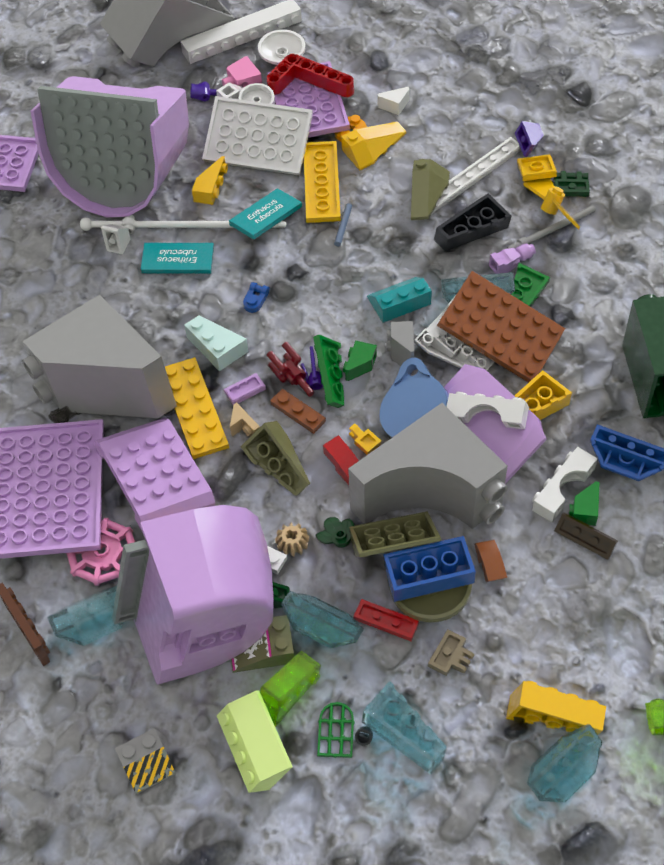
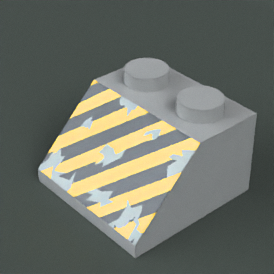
(145, 761)

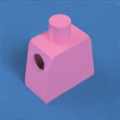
(242, 73)

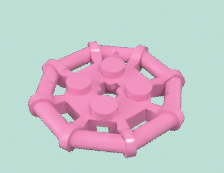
(102, 561)

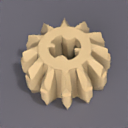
(292, 539)

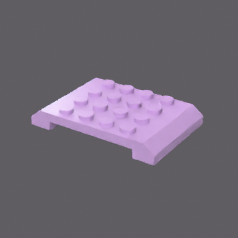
(155, 470)

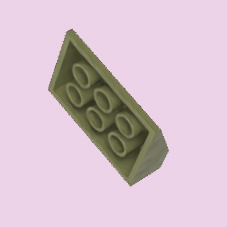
(393, 534)

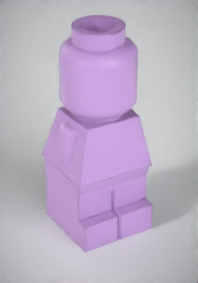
(509, 258)

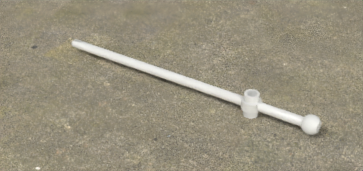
(129, 222)

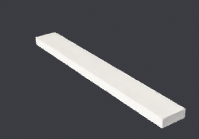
(478, 171)

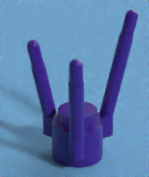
(314, 378)

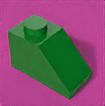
(586, 505)

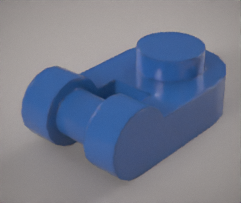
(252, 302)

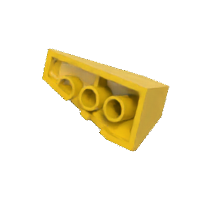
(368, 143)

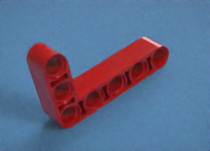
(317, 74)

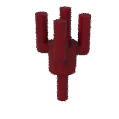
(290, 369)

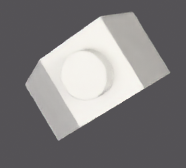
(115, 238)

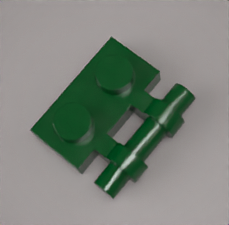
(573, 183)

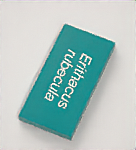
(265, 213)
(177, 258)

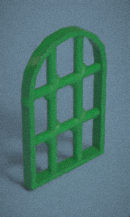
(330, 737)

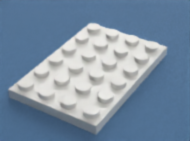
(258, 135)

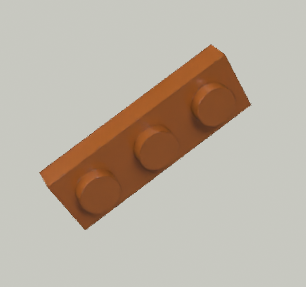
(298, 411)

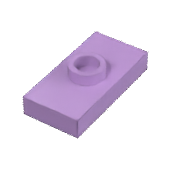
(244, 389)

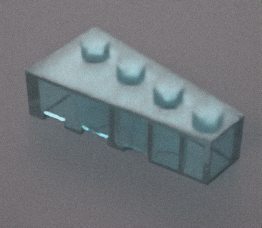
(402, 728)

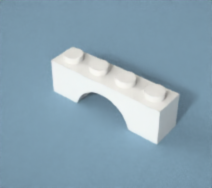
(512, 411)
(577, 467)

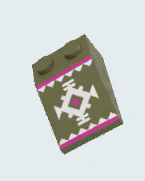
(271, 650)

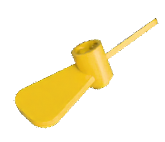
(551, 195)

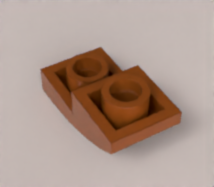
(491, 560)

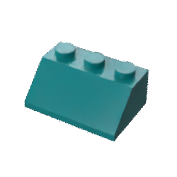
(401, 298)

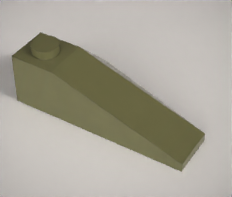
(427, 187)
(275, 454)

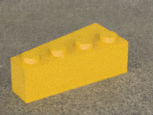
(544, 395)

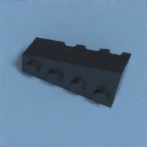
(472, 223)

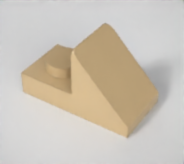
(242, 421)

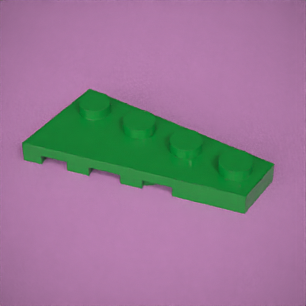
(329, 368)

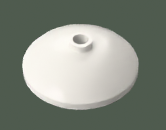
(280, 43)

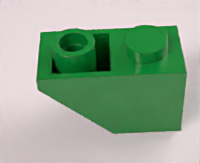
(361, 360)

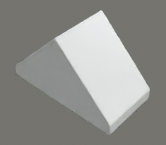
(394, 100)

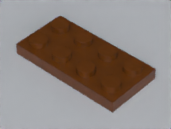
(25, 624)

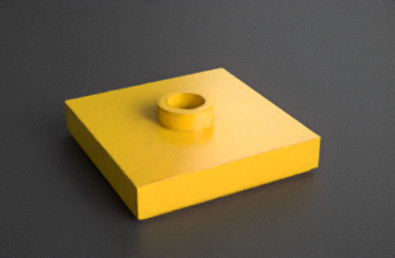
(536, 167)

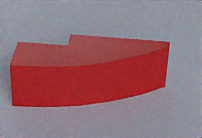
(341, 456)

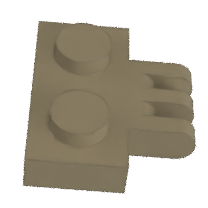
(450, 654)

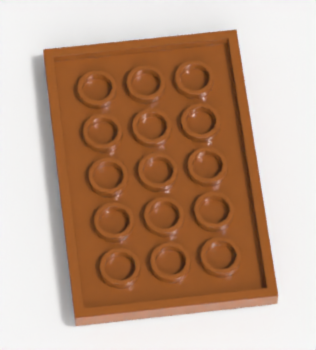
(501, 327)

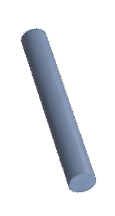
(339, 237)

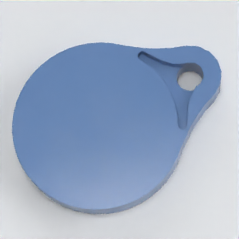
(410, 397)

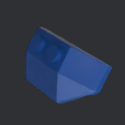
(626, 454)

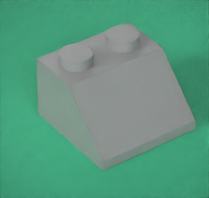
(401, 341)

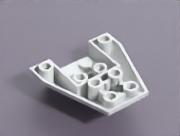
(449, 348)

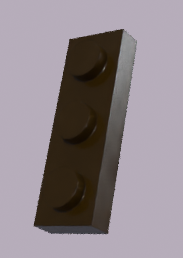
(586, 536)

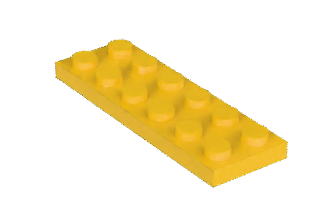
(321, 182)
(195, 409)

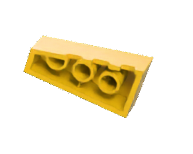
(554, 708)

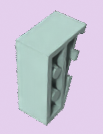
(215, 342)

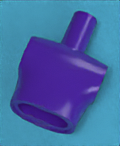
(202, 91)

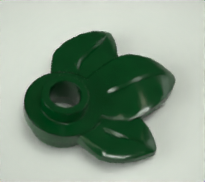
(336, 532)

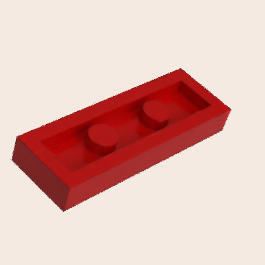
(386, 620)

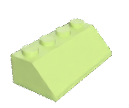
(254, 742)

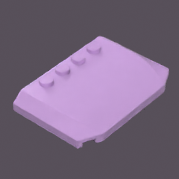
(509, 444)

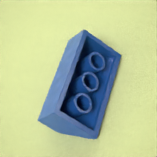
(429, 568)

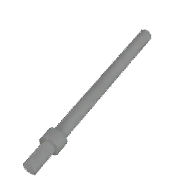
(552, 228)

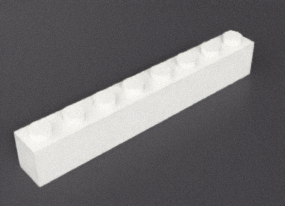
(241, 31)

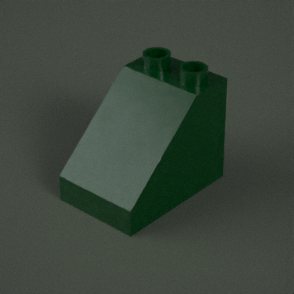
(645, 353)

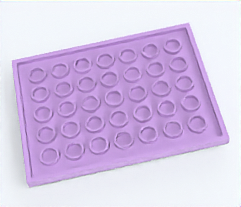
(50, 488)

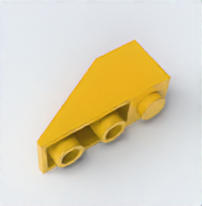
(208, 183)

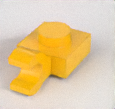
(365, 441)

